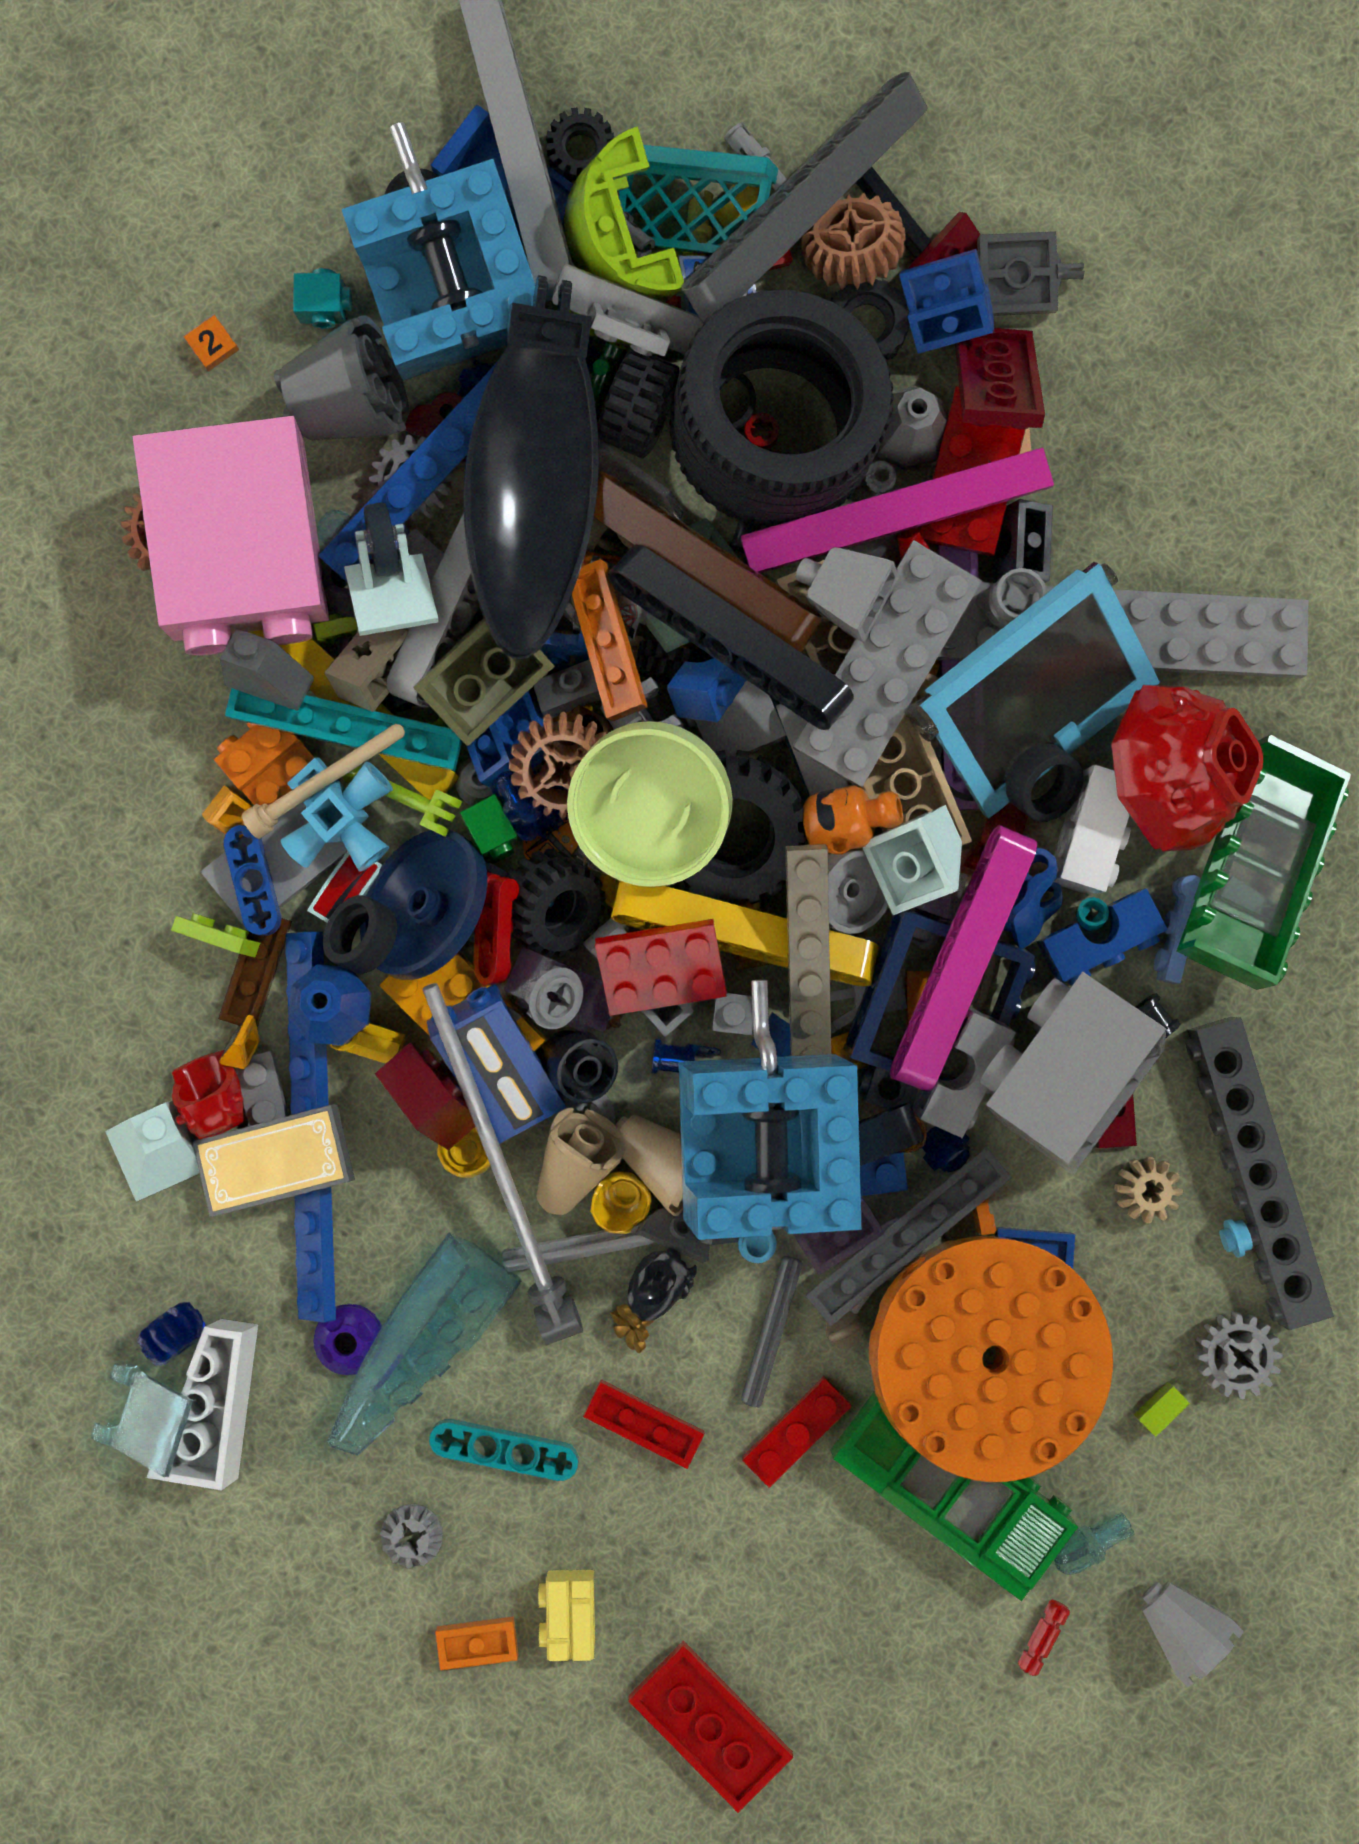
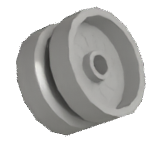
(853, 893)

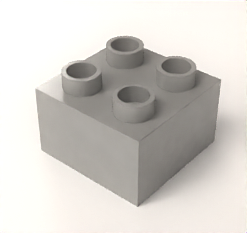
(1075, 1070)

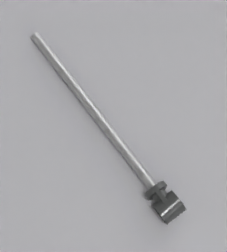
(556, 1316)

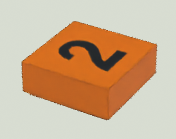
(211, 343)

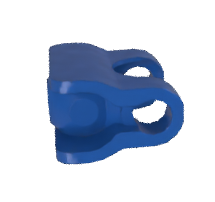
(1028, 912)

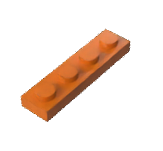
(607, 642)

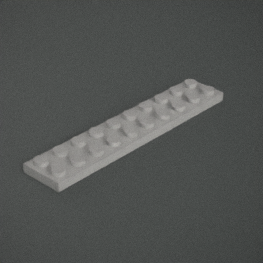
(1186, 632)

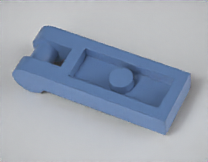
(1168, 961)

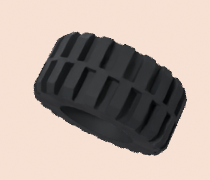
(765, 866)

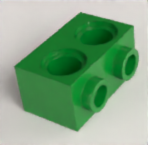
(490, 829)

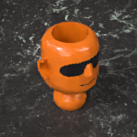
(847, 818)

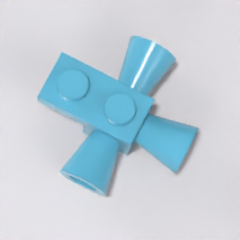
(337, 816)

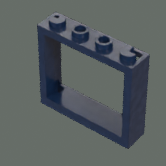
(887, 970)

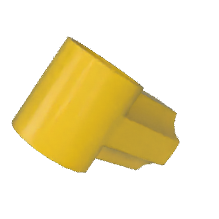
(374, 1043)

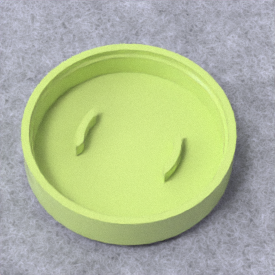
(650, 804)

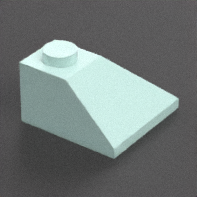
(917, 860)
(154, 1150)

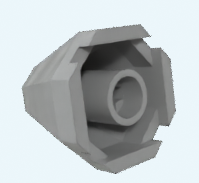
(914, 429)
(1188, 1630)

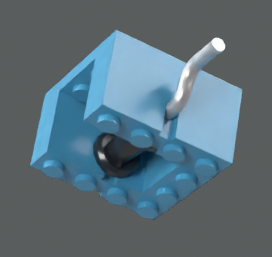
(455, 296)
(769, 1141)

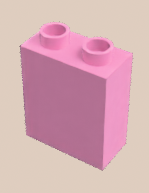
(231, 533)

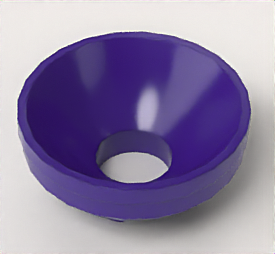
(351, 1319)

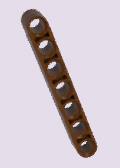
(704, 562)

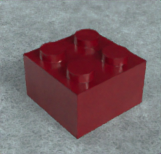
(427, 1095)

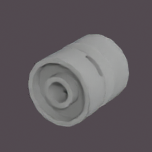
(1013, 595)

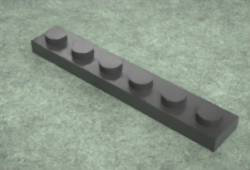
(908, 1236)

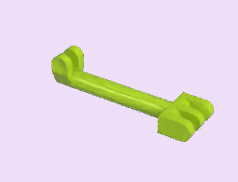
(431, 808)

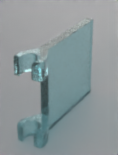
(150, 1420)

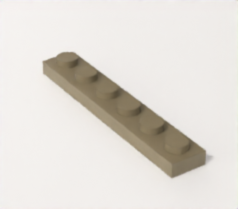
(808, 949)

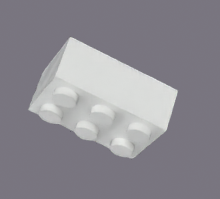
(1092, 835)

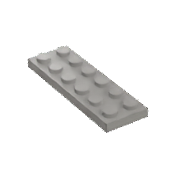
(891, 663)

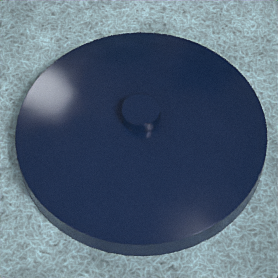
(437, 898)

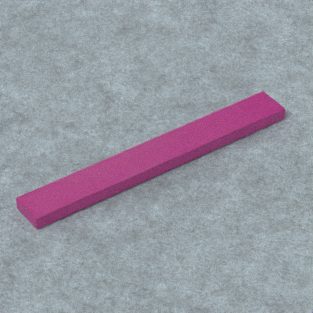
(898, 511)

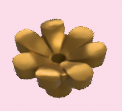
(631, 1327)

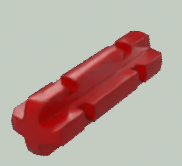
(1044, 1637)

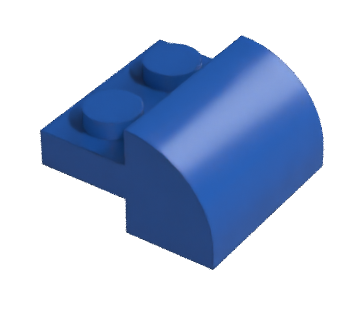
(947, 301)
(493, 747)

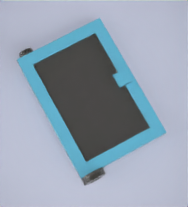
(1038, 680)

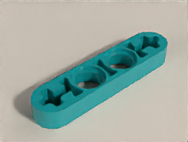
(503, 1456)

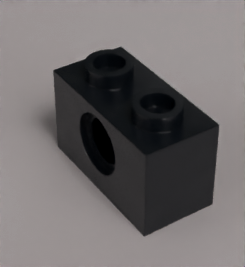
(1024, 539)

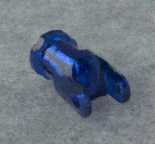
(518, 811)
(667, 1056)

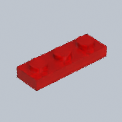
(644, 1424)
(796, 1431)

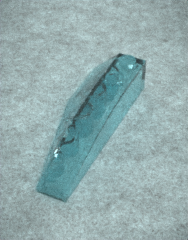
(433, 1320)

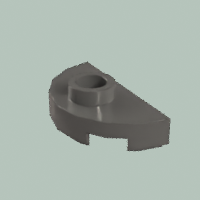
(673, 1233)

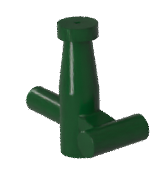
(605, 370)

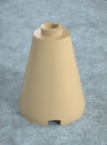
(577, 1158)
(655, 1158)

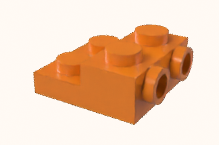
(263, 762)

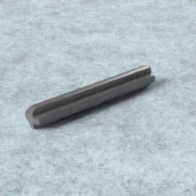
(771, 1331)

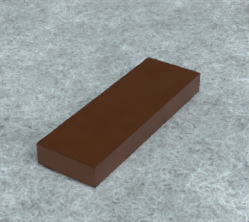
(254, 977)

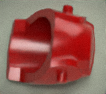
(207, 1096)

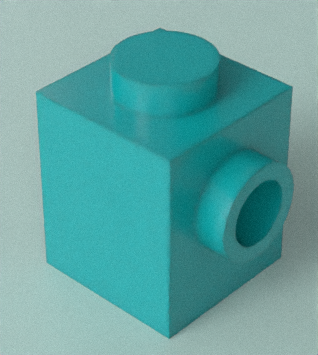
(321, 298)

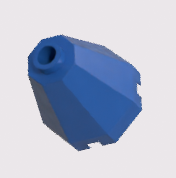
(345, 1011)

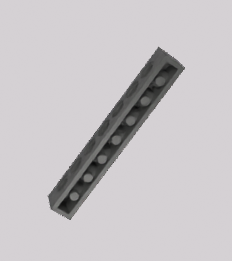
(1309, 1299)

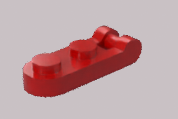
(494, 931)

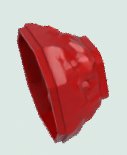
(1183, 765)

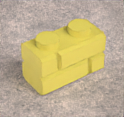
(569, 1615)

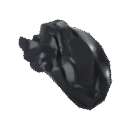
(659, 1284)

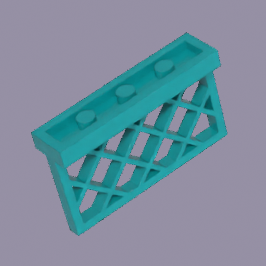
(705, 168)

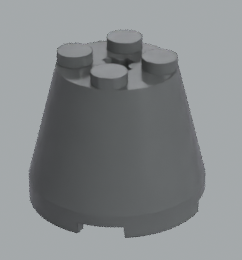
(344, 385)

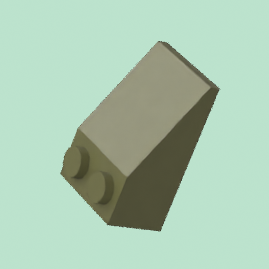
(478, 682)

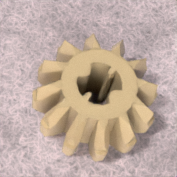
(1161, 1193)

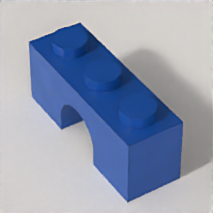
(704, 690)
(1133, 923)

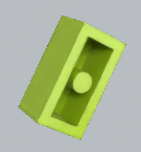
(1161, 1409)

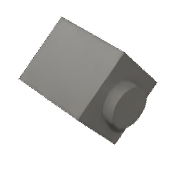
(733, 1014)

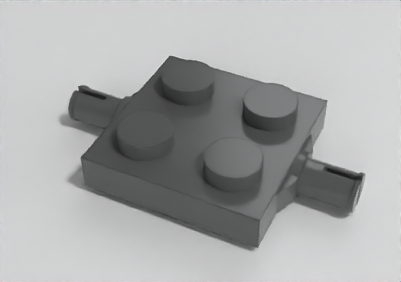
(1024, 272)

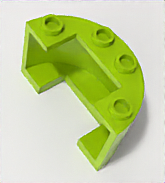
(598, 228)

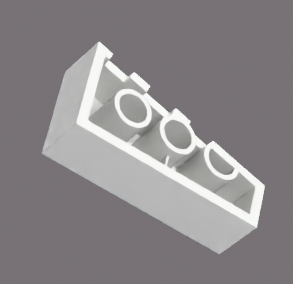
(220, 1394)

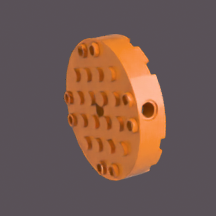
(1047, 1367)

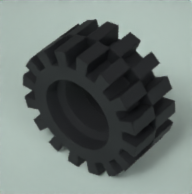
(568, 128)
(662, 666)

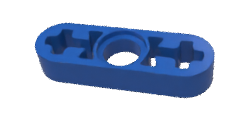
(250, 910)

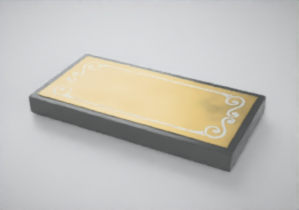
(273, 1160)

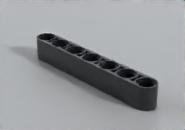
(731, 637)

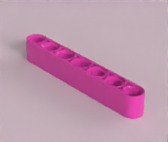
(963, 958)

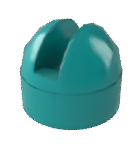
(1084, 909)

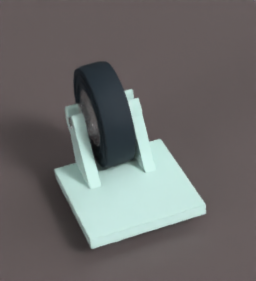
(389, 591)

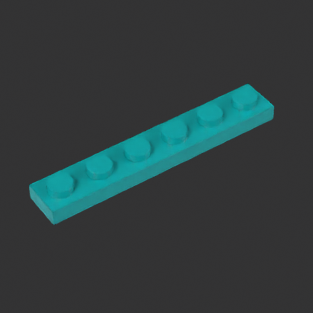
(349, 727)

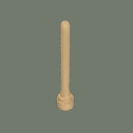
(261, 819)

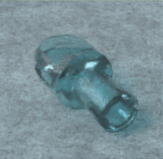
(1090, 1544)

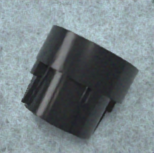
(579, 1065)

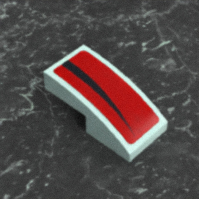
(342, 884)

